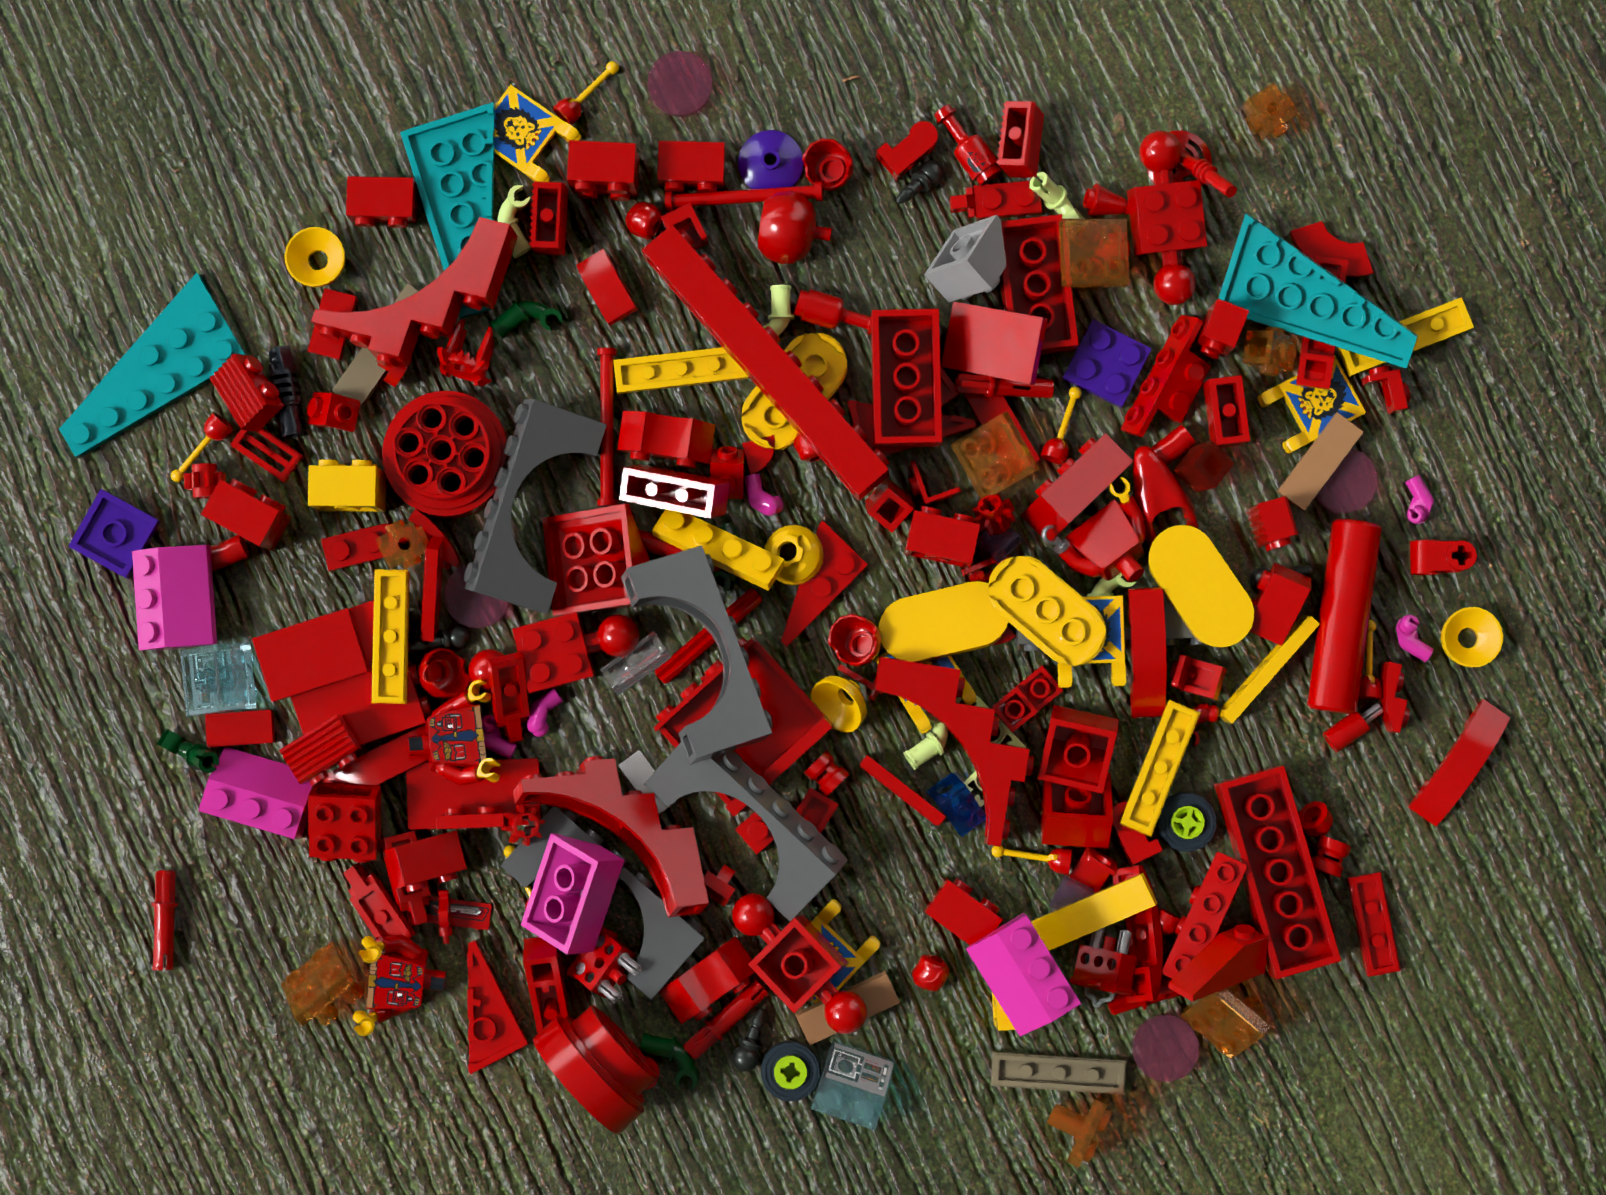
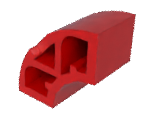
(666, 437)
(708, 980)

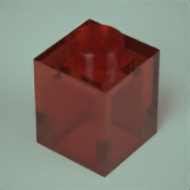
(1204, 466)

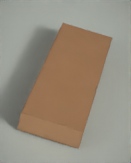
(1320, 461)
(875, 992)

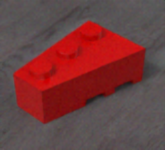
(1077, 485)

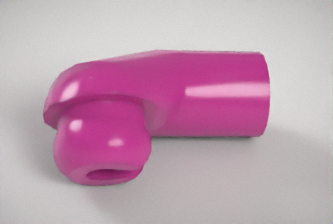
(760, 499)
(1421, 502)
(1408, 638)
(538, 712)
(493, 739)

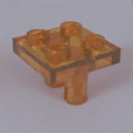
(1094, 253)
(994, 456)
(319, 984)
(1227, 1020)
(1082, 1128)

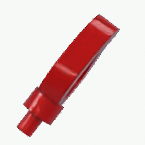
(444, 915)

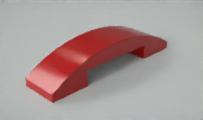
(1315, 356)
(1147, 652)
(380, 763)
(1460, 764)
(1145, 944)

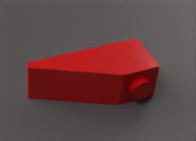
(1223, 963)
(545, 981)

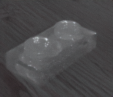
(629, 669)

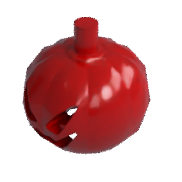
(789, 228)

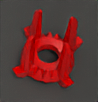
(463, 366)

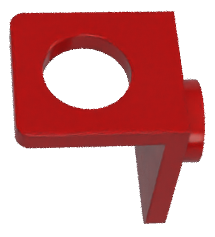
(917, 487)
(1093, 869)

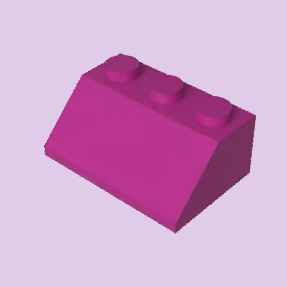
(174, 597)
(257, 794)
(572, 893)
(1023, 975)

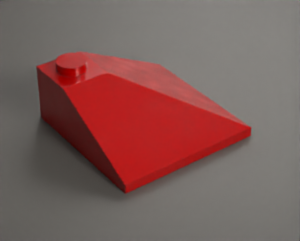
(588, 557)

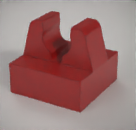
(718, 887)

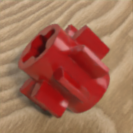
(203, 480)
(994, 514)
(529, 831)

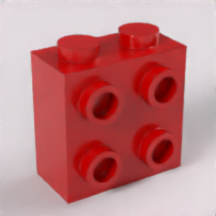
(344, 822)

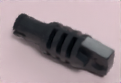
(283, 375)

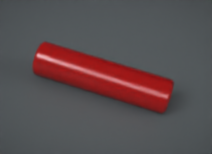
(1344, 616)

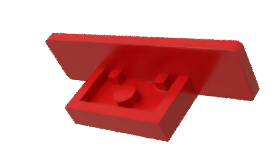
(1172, 380)
(1208, 910)

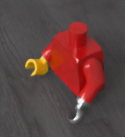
(1106, 541)

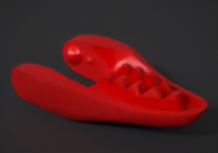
(1158, 490)

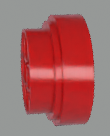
(476, 483)
(597, 1066)

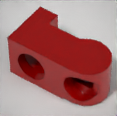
(909, 151)
(1132, 842)

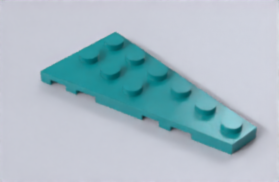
(454, 178)
(1304, 298)
(161, 367)

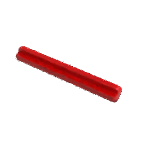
(704, 639)

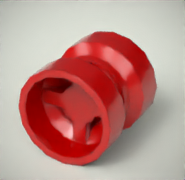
(833, 777)
(1332, 849)

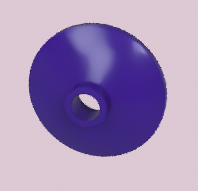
(760, 175)

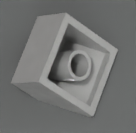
(969, 260)

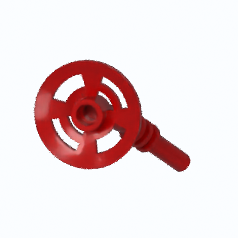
(1200, 168)

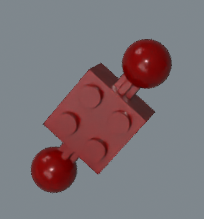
(1167, 217)
(559, 650)
(799, 963)

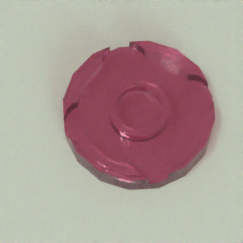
(680, 84)
(1350, 484)
(471, 607)
(1165, 1048)

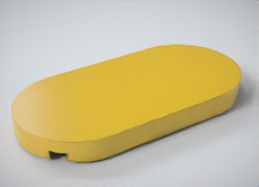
(819, 356)
(1200, 586)
(1047, 610)
(941, 623)

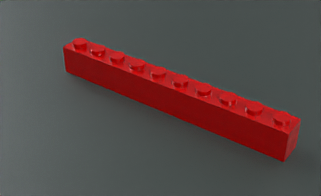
(766, 363)

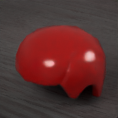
(828, 162)
(855, 640)
(443, 673)

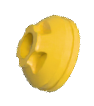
(301, 248)
(808, 556)
(1487, 631)
(841, 711)

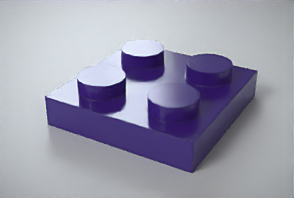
(1106, 363)
(112, 533)

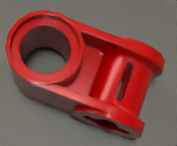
(1435, 556)

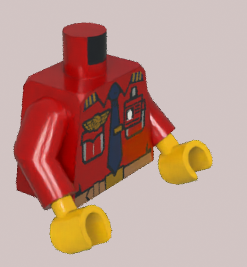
(456, 739)
(395, 979)

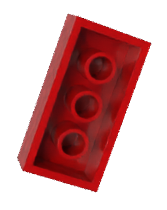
(1034, 280)
(906, 378)

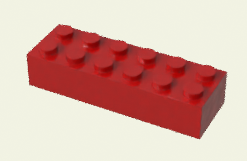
(1279, 873)

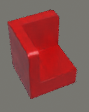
(686, 219)

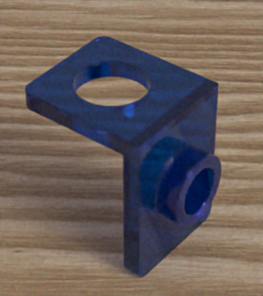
(957, 804)

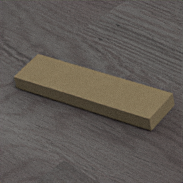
(363, 373)
(1058, 1072)

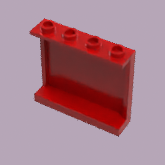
(354, 696)
(794, 716)

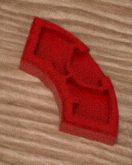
(1317, 241)

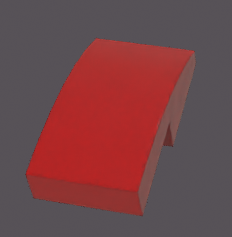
(606, 287)
(450, 554)
(1027, 698)
(1394, 709)

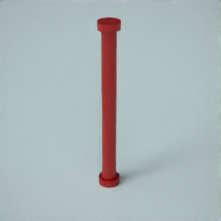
(738, 196)
(607, 417)

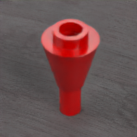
(1104, 202)

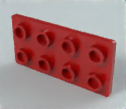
(445, 805)

